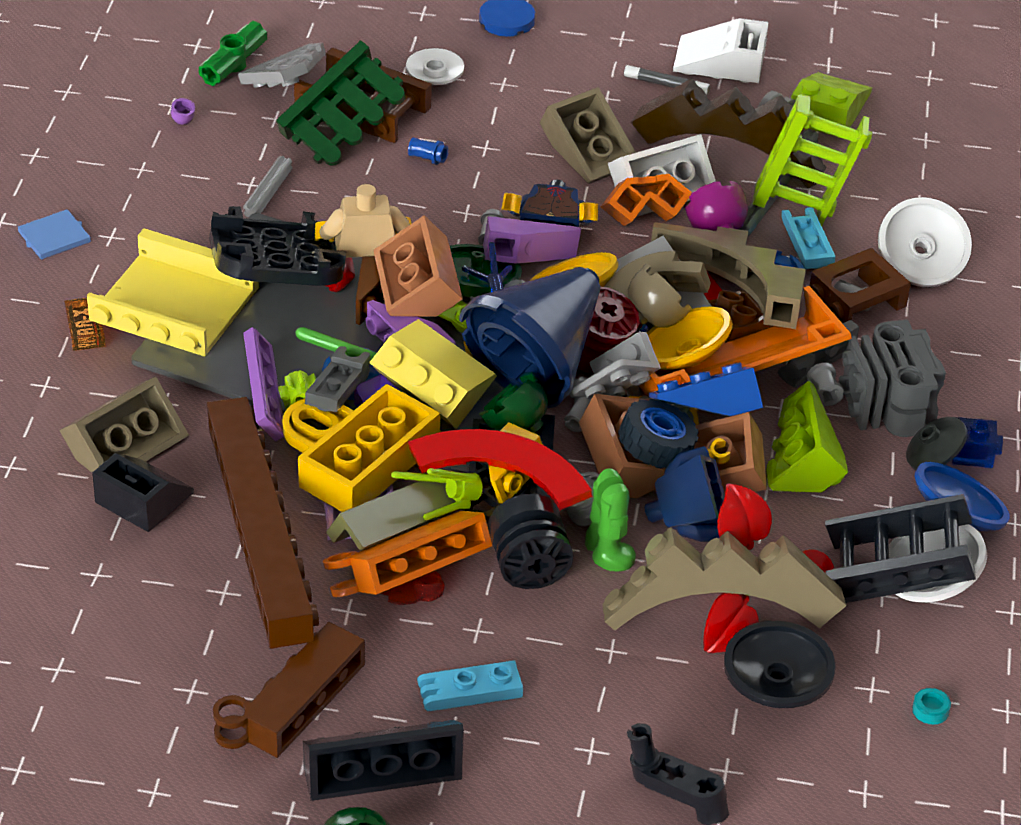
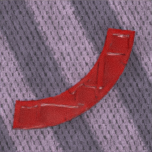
(504, 451)

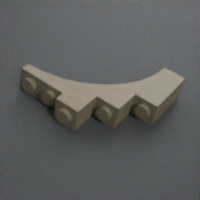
(750, 267)
(725, 566)

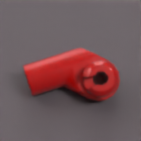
(348, 276)

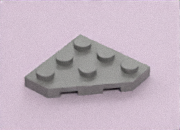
(284, 68)

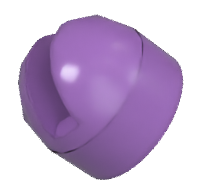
(182, 111)

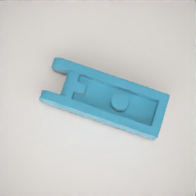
(808, 239)

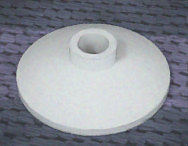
(435, 66)

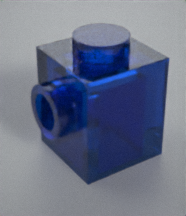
(980, 445)

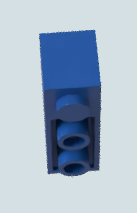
(724, 393)

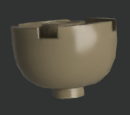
(656, 299)

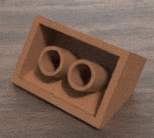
(417, 271)
(600, 430)

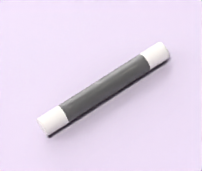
(660, 78)

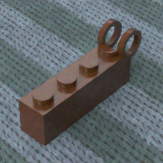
(295, 693)

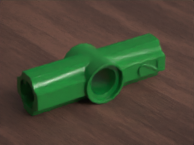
(232, 53)

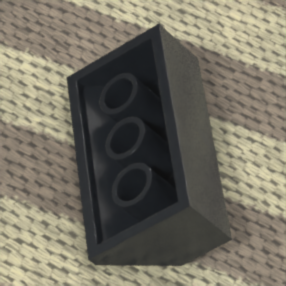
(383, 759)

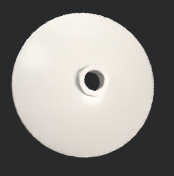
(935, 229)
(935, 541)

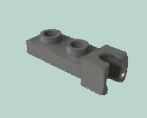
(796, 369)
(338, 380)

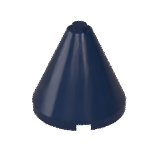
(534, 329)

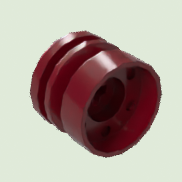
(612, 323)

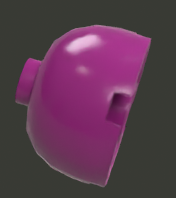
(717, 206)

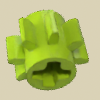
(295, 387)

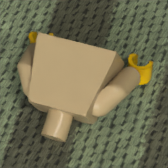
(362, 223)

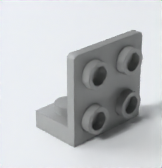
(620, 368)

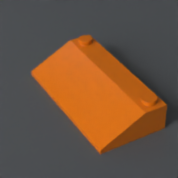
(767, 347)

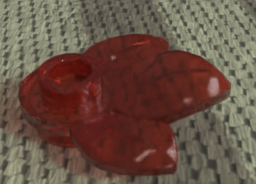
(424, 588)

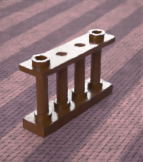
(417, 97)

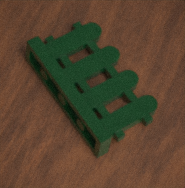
(299, 119)

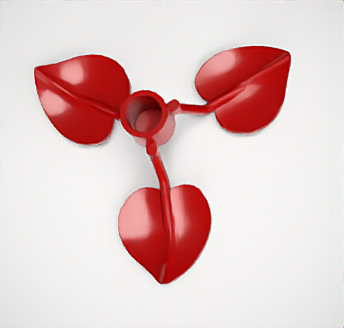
(747, 519)

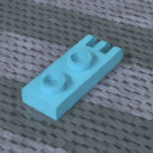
(470, 685)

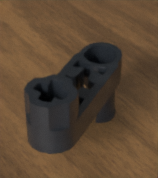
(688, 782)

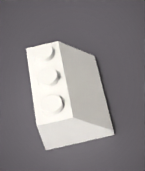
(682, 159)

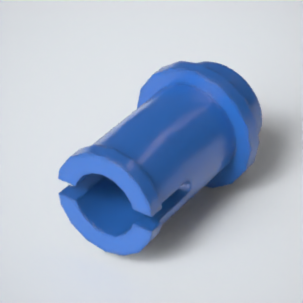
(432, 151)

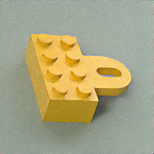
(361, 446)

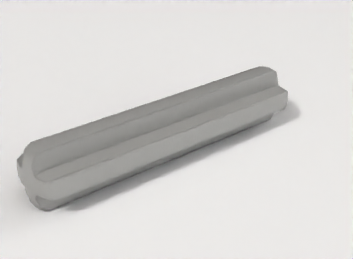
(268, 186)

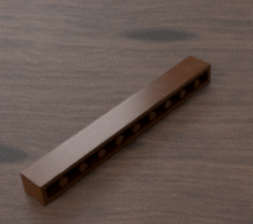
(261, 525)

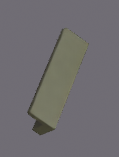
(390, 514)

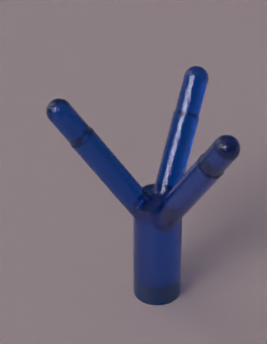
(494, 279)

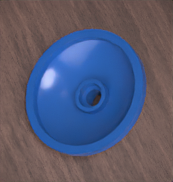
(943, 481)

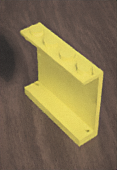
(172, 295)

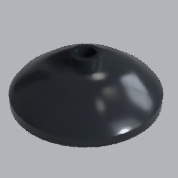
(779, 664)

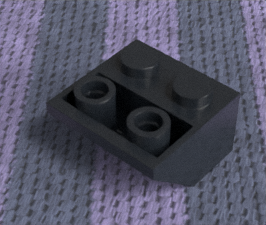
(138, 490)

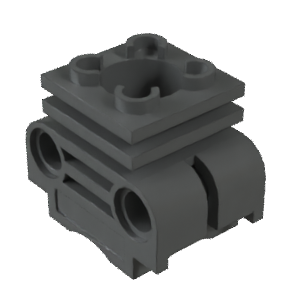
(892, 379)

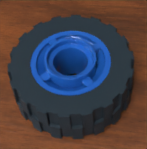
(656, 432)

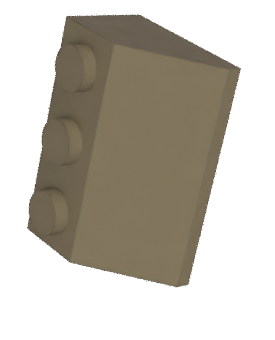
(132, 424)

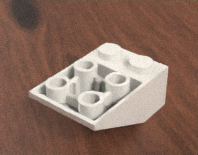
(724, 51)

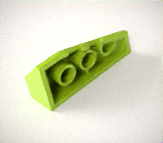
(808, 449)

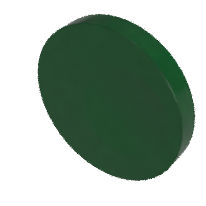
(474, 257)

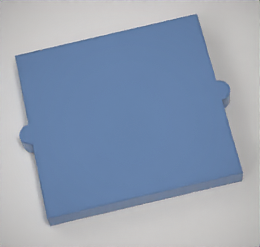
(54, 234)

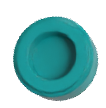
(931, 706)

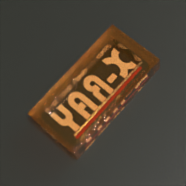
(83, 332)

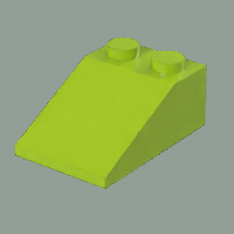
(833, 98)

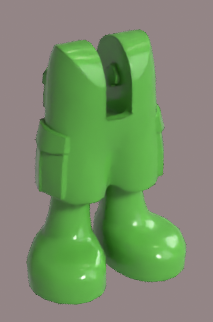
(609, 523)

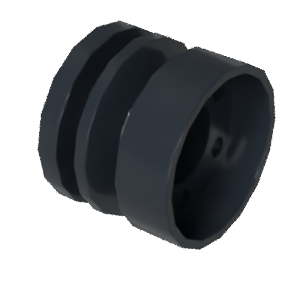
(530, 541)

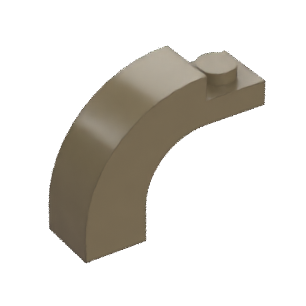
(681, 275)

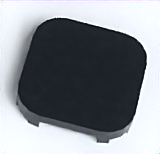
(274, 250)

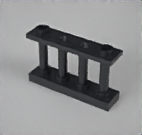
(903, 573)

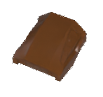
(743, 311)

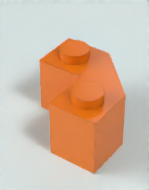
(659, 193)

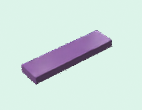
(264, 384)

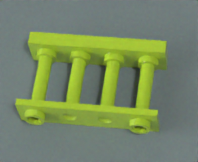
(791, 140)

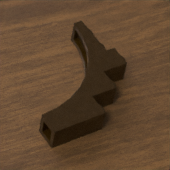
(728, 115)

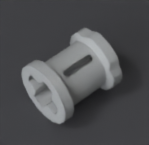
(824, 380)

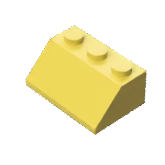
(433, 371)

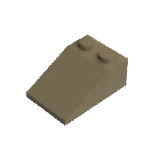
(586, 134)

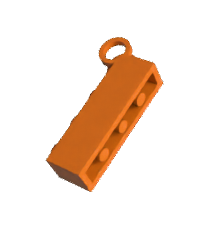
(411, 554)

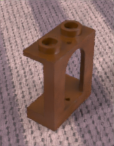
(883, 281)

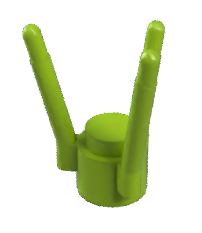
(459, 486)

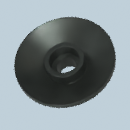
(937, 442)

